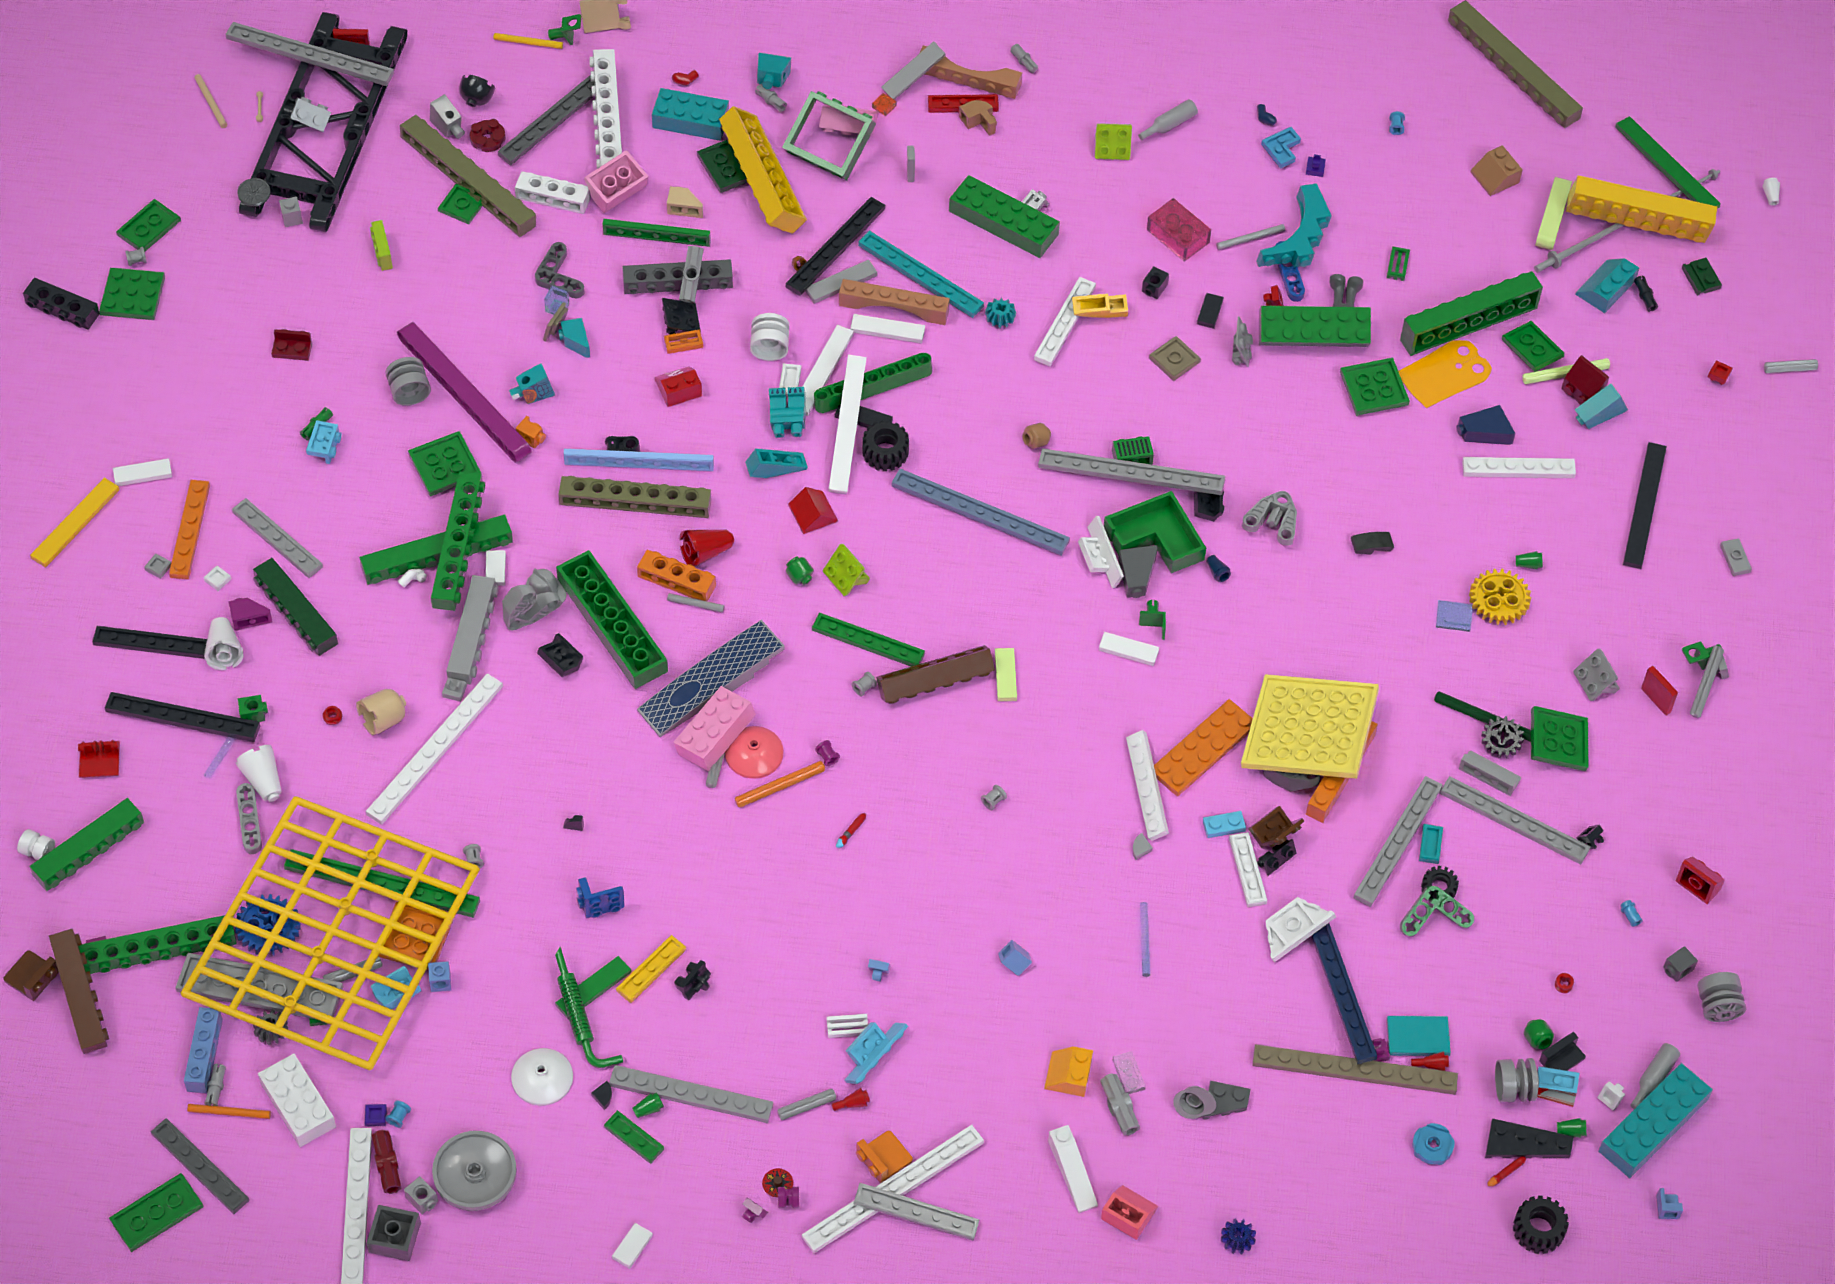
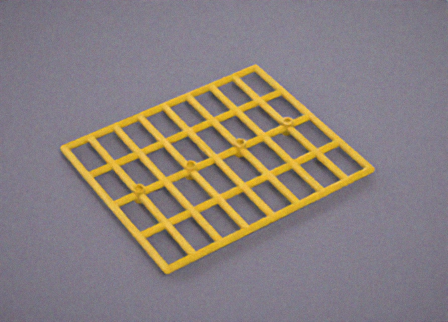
(317, 953)

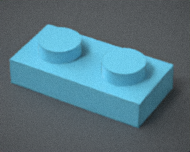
(1224, 824)
(1558, 1079)

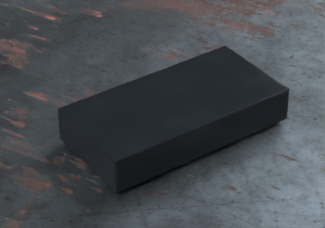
(1210, 310)

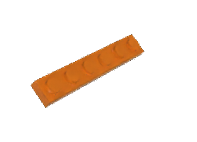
(189, 529)

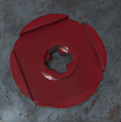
(484, 127)

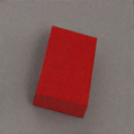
(353, 35)

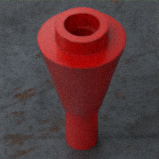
(1436, 1061)
(856, 1099)

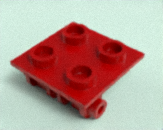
(99, 758)

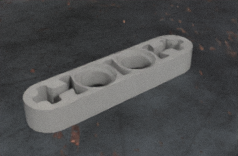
(249, 818)

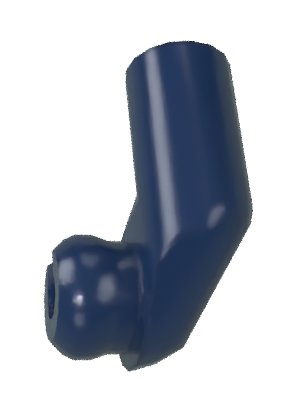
(1265, 117)

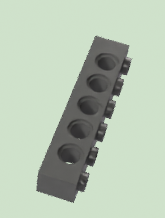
(669, 276)

